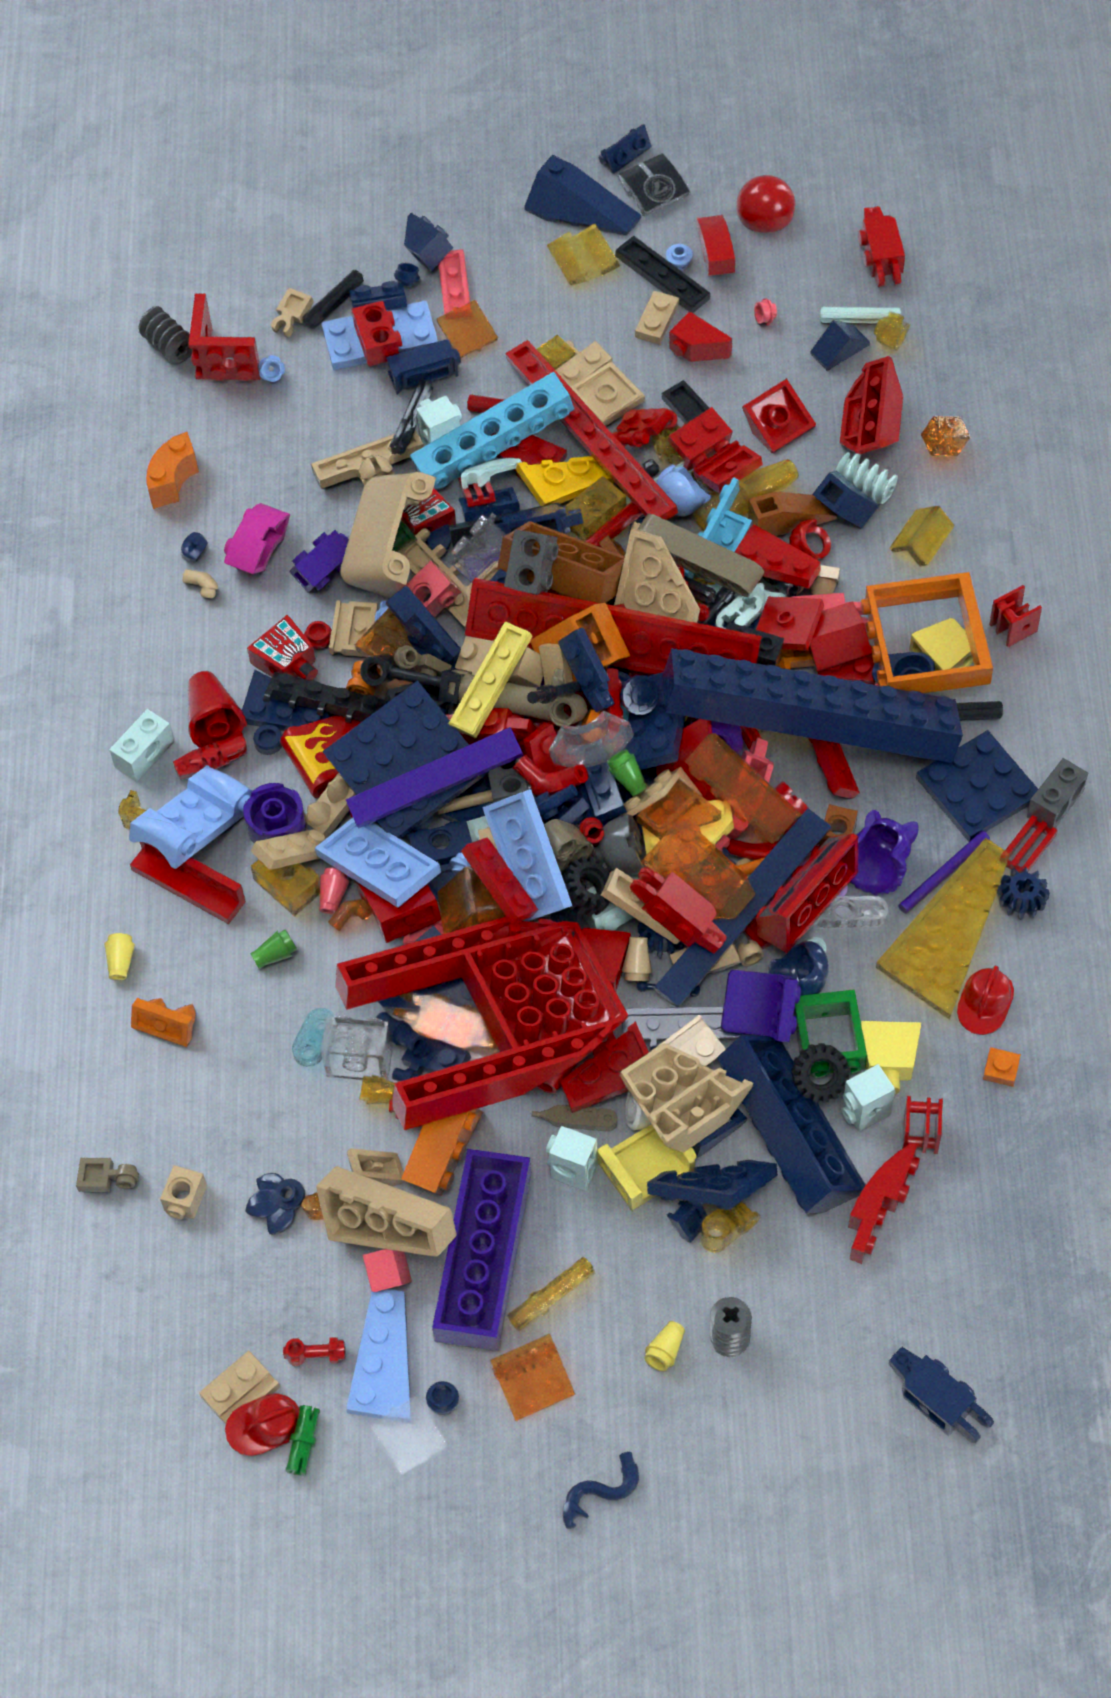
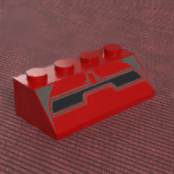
(809, 892)

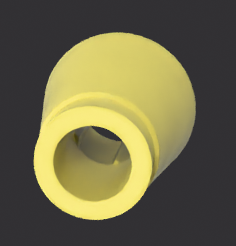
(118, 955)
(664, 1347)

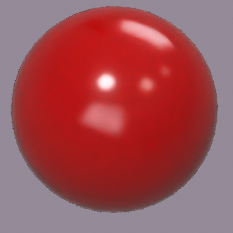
(765, 204)

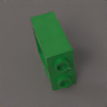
(831, 1005)

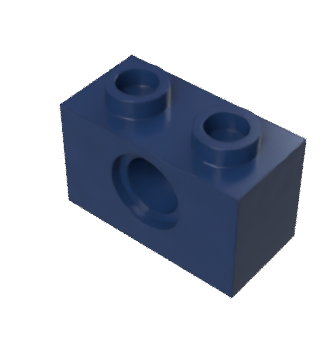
(453, 835)

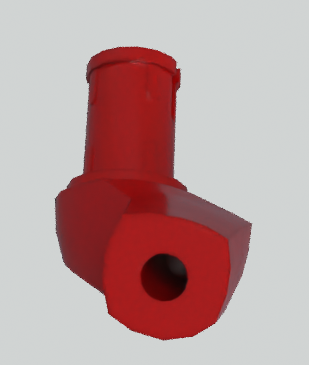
(551, 781)

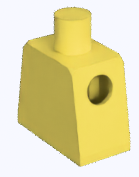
(944, 643)
(892, 1047)

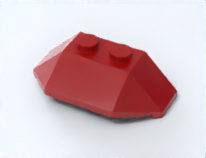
(872, 408)

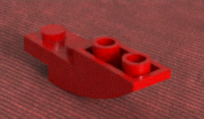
(878, 1196)

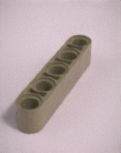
(705, 556)

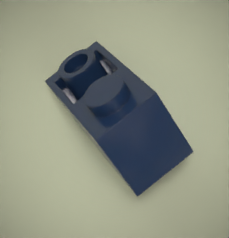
(425, 242)
(845, 499)

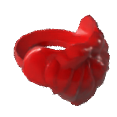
(798, 540)

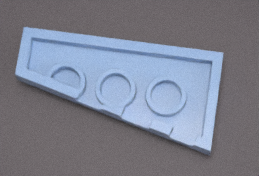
(382, 1359)

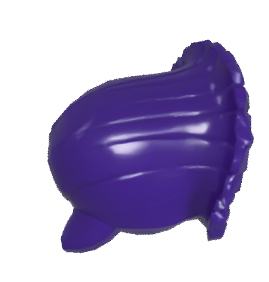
(883, 853)

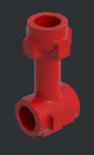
(297, 1352)

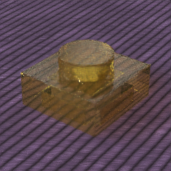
(556, 352)

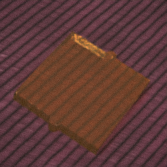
(467, 328)

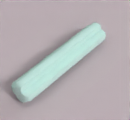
(865, 315)

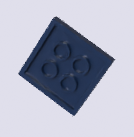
(979, 786)

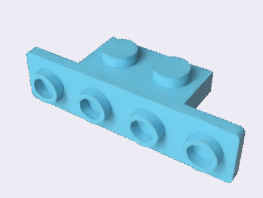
(724, 525)

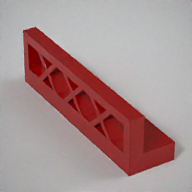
(191, 882)

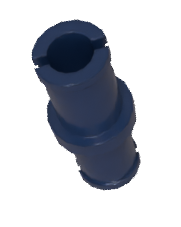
(402, 1034)

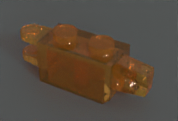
(447, 1022)

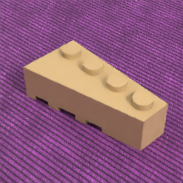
(382, 1216)

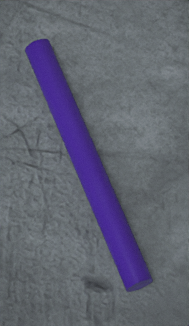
(942, 873)

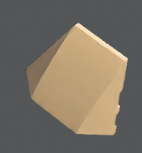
(682, 1095)

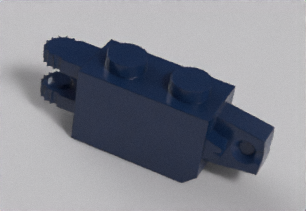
(549, 516)
(938, 1394)

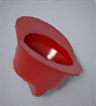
(985, 1001)
(262, 1424)

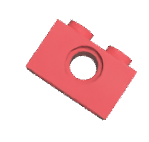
(434, 581)

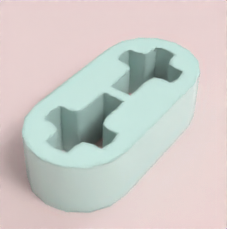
(735, 610)

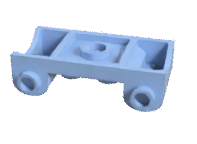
(192, 817)

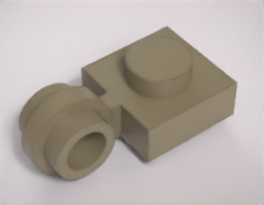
(421, 663)
(97, 1174)

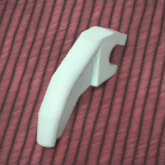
(482, 472)

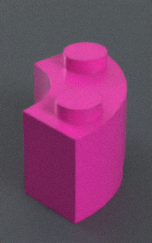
(256, 538)

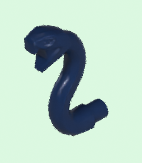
(630, 1480)

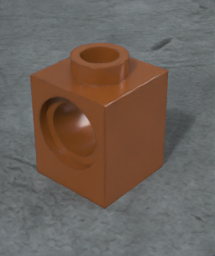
(841, 820)

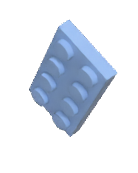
(411, 321)
(527, 851)
(378, 861)

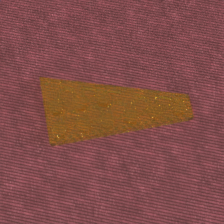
(942, 939)

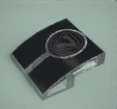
(653, 184)

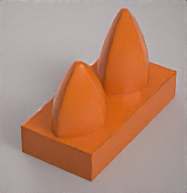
(162, 1022)

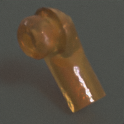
(350, 909)

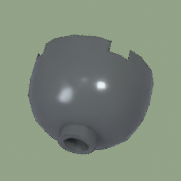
(621, 845)

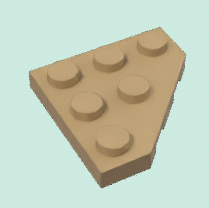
(653, 581)

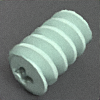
(867, 480)

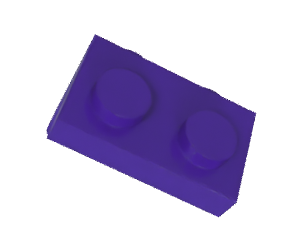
(760, 1004)

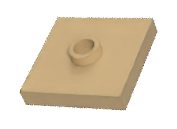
(608, 393)

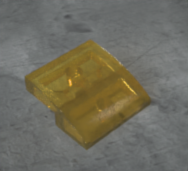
(583, 255)

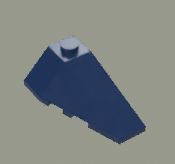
(571, 195)

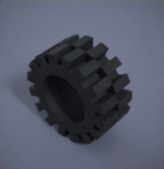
(579, 896)
(803, 1064)

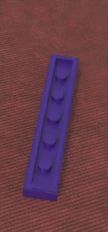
(434, 777)

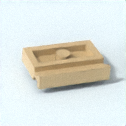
(350, 624)
(697, 1040)
(238, 1385)

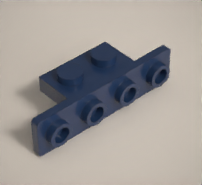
(423, 626)

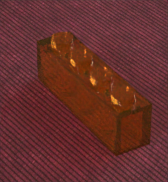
(742, 788)

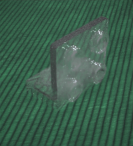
(480, 551)

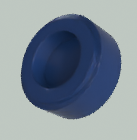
(267, 739)

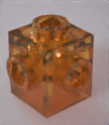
(945, 435)

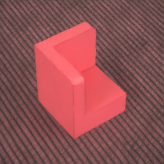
(386, 1269)

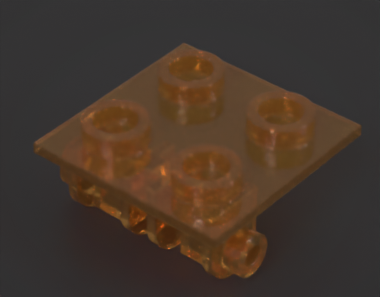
(532, 1377)

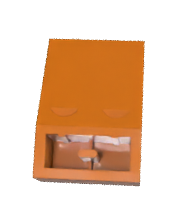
(600, 630)

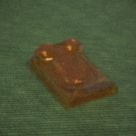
(701, 867)

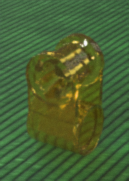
(730, 1222)

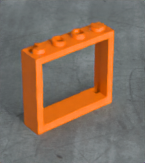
(923, 590)

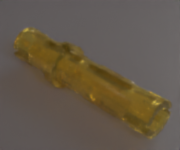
(540, 1301)

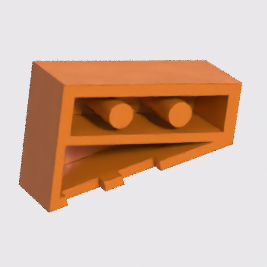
(439, 1151)

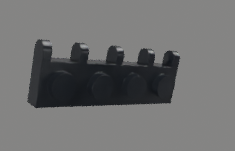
(321, 697)

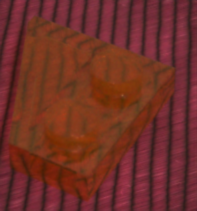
(383, 637)
(678, 802)

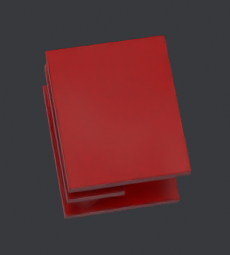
(1012, 615)
(924, 1108)

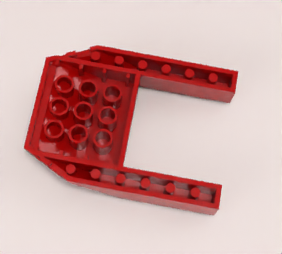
(533, 988)

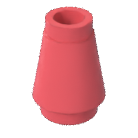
(332, 889)

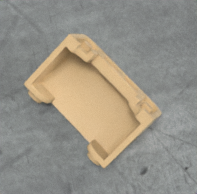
(369, 553)

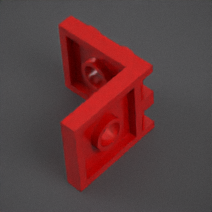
(212, 353)

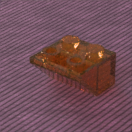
(466, 902)

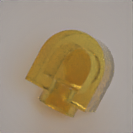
(892, 330)

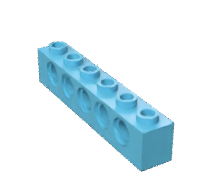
(497, 420)

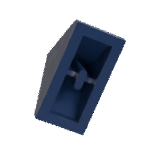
(838, 344)

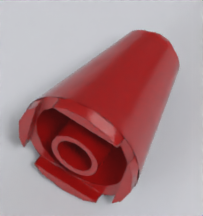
(212, 710)

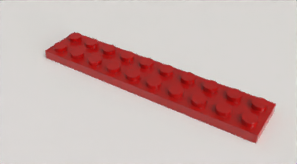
(644, 634)

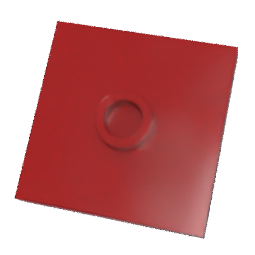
(791, 619)

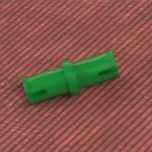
(302, 1440)

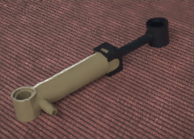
(456, 681)

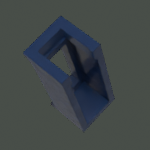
(426, 362)

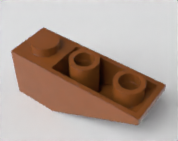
(782, 511)

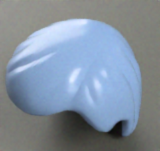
(682, 490)

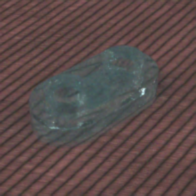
(310, 1038)

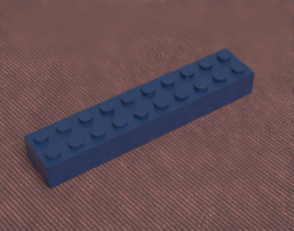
(811, 705)

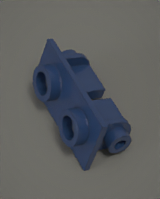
(626, 149)

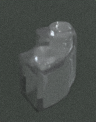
(591, 742)

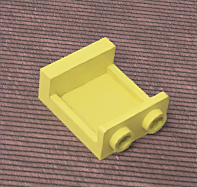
(640, 1160)

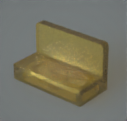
(923, 534)

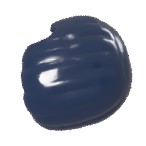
(805, 963)

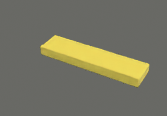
(490, 679)

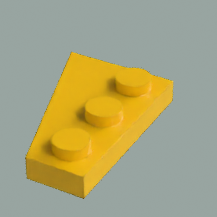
(560, 480)

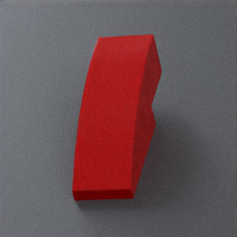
(716, 245)

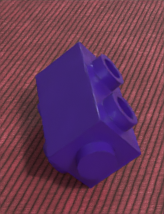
(313, 567)

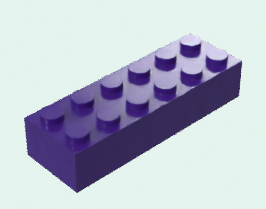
(484, 1251)

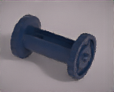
(638, 693)

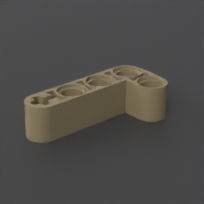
(566, 844)

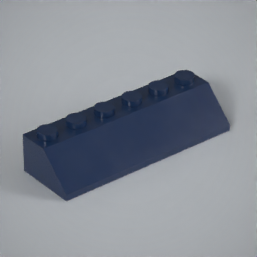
(792, 1125)

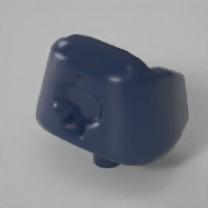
(193, 546)

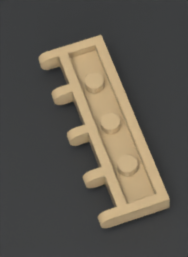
(420, 554)

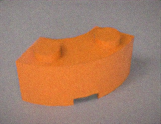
(170, 469)

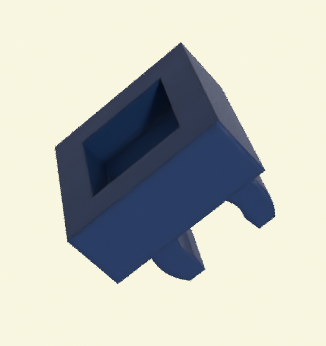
(688, 1220)

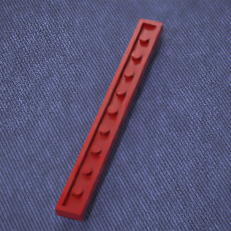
(597, 439)

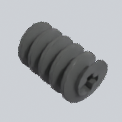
(165, 335)
(730, 1326)

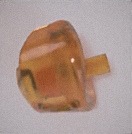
(312, 1207)

